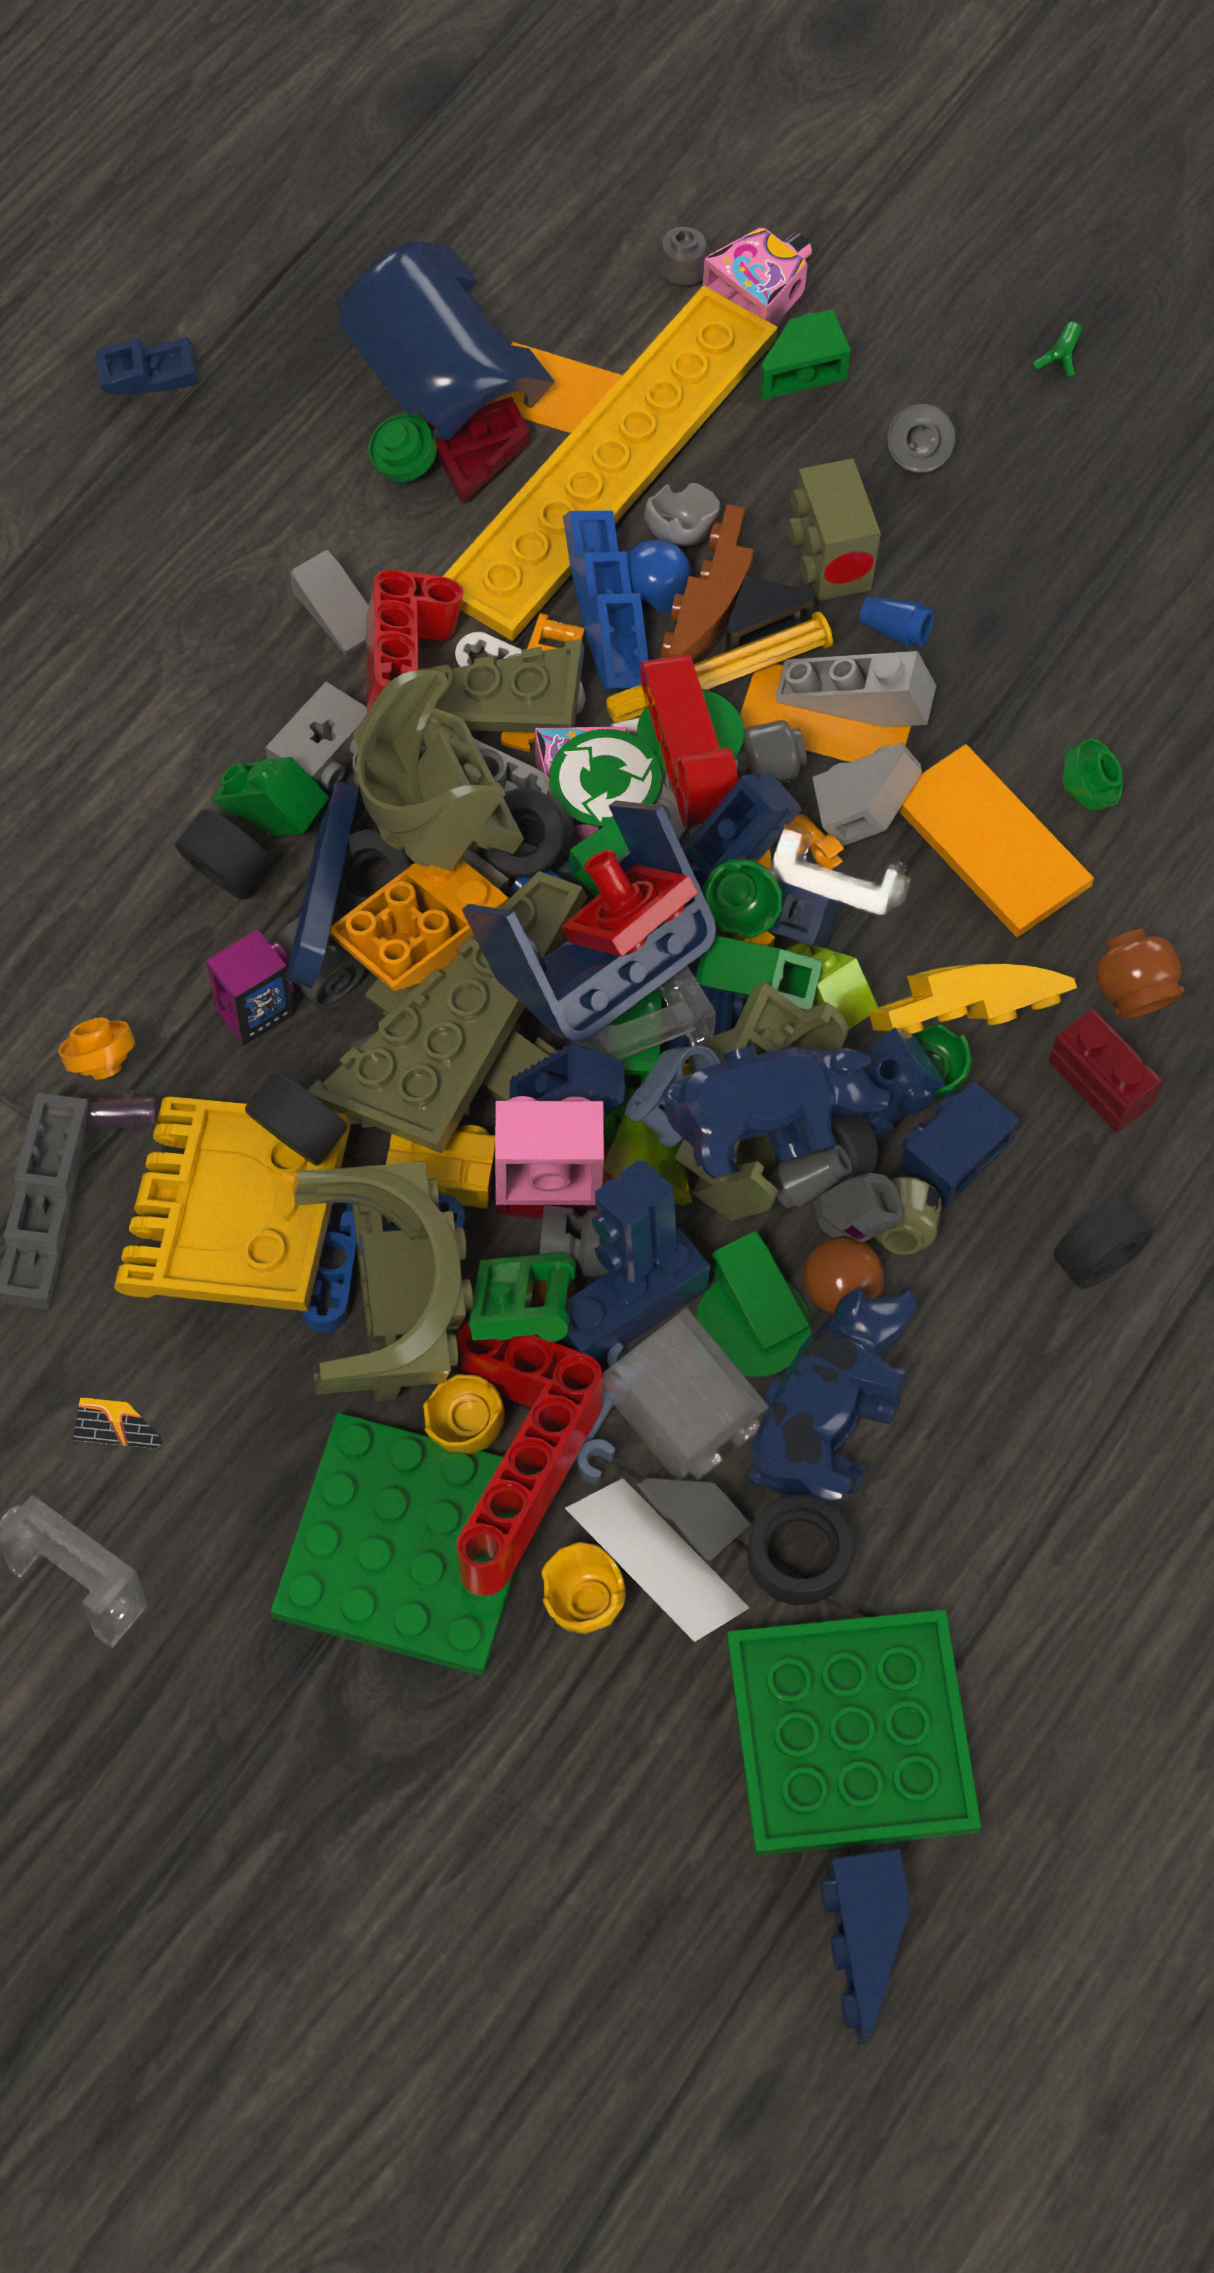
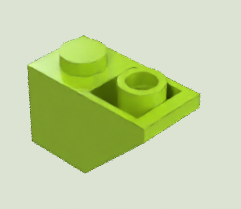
(840, 983)

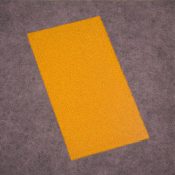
(570, 398)
(820, 732)

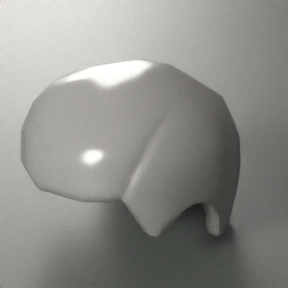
(683, 516)

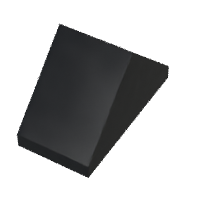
(765, 610)

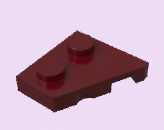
(482, 446)

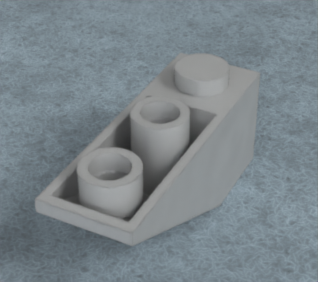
(863, 688)

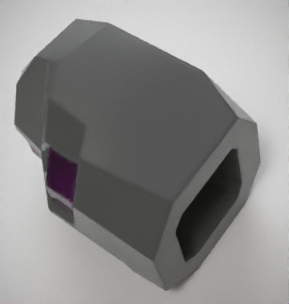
(859, 1207)

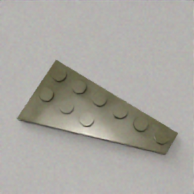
(445, 1033)

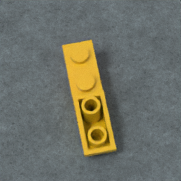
(974, 991)

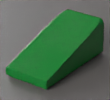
(758, 1291)

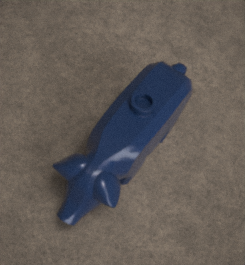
(772, 1094)

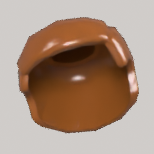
(839, 1268)

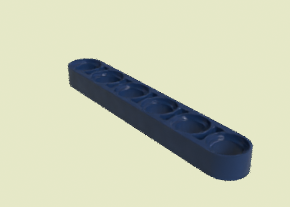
(322, 885)

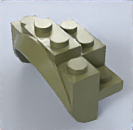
(432, 803)
(770, 1025)

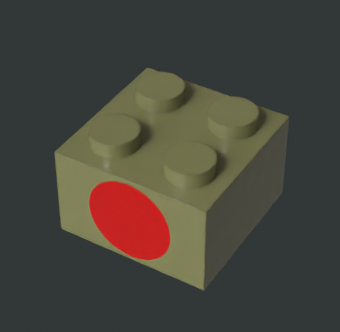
(834, 530)

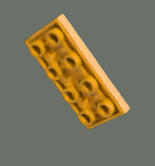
(993, 841)

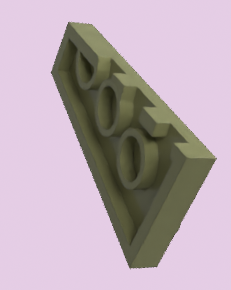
(516, 691)

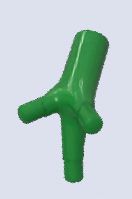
(1062, 349)

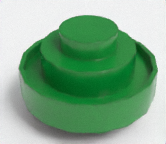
(402, 448)
(1093, 775)

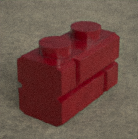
(1105, 1070)

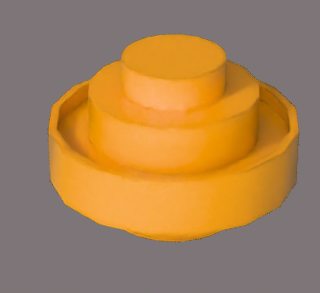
(97, 1047)

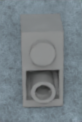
(866, 793)

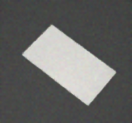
(658, 1559)

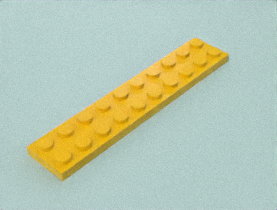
(610, 457)

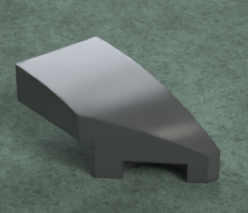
(699, 1512)

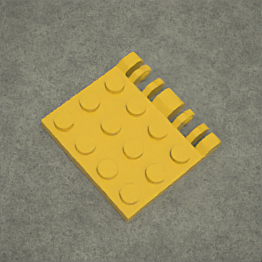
(225, 1212)

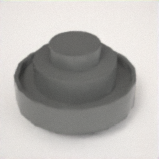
(921, 437)

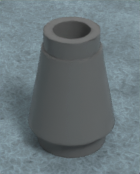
(810, 1175)

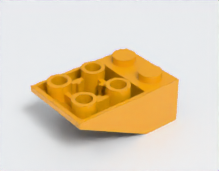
(415, 922)

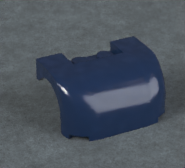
(432, 340)

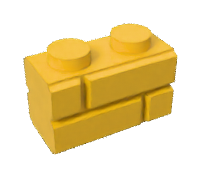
(463, 1168)

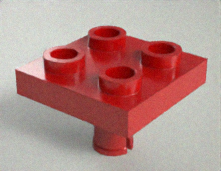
(627, 906)

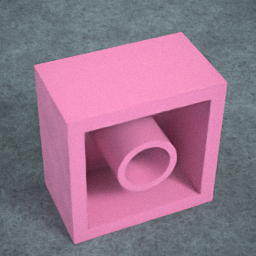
(548, 1151)

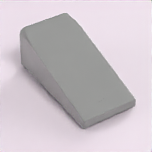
(332, 600)

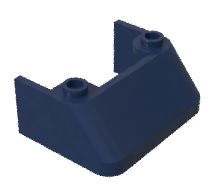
(583, 988)

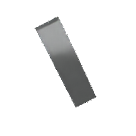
(42, 1200)

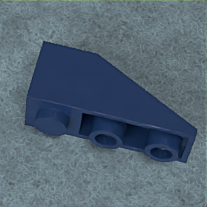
(870, 1916)

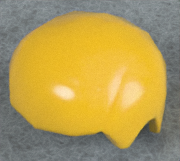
(464, 1414)
(583, 1588)

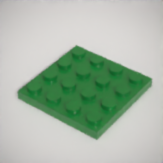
(382, 1550)
(851, 1733)

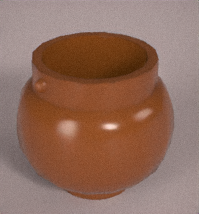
(1139, 974)

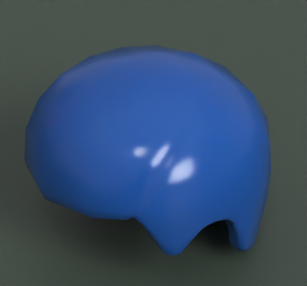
(658, 572)

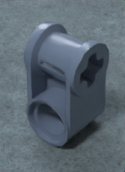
(648, 1101)

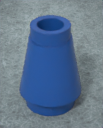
(898, 619)

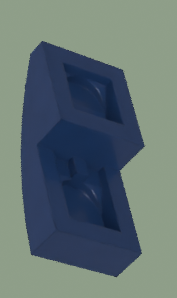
(133, 369)

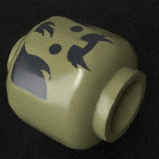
(919, 1220)

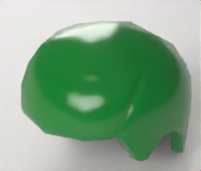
(743, 897)
(948, 1055)

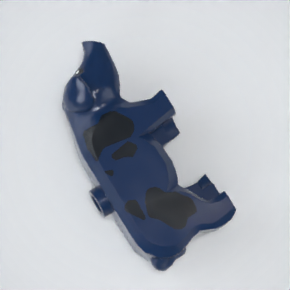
(825, 1393)

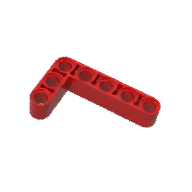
(535, 1448)

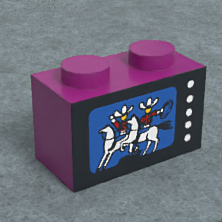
(251, 986)

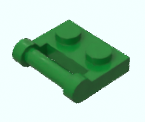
(505, 1297)

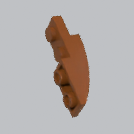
(710, 600)

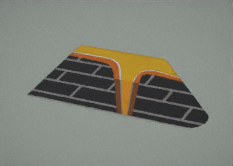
(113, 1424)

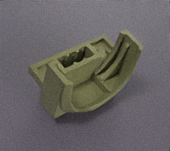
(406, 1277)

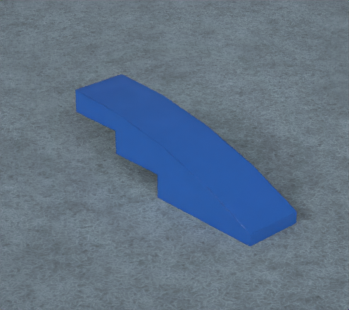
(605, 598)

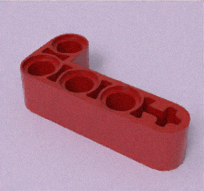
(399, 613)
(686, 737)

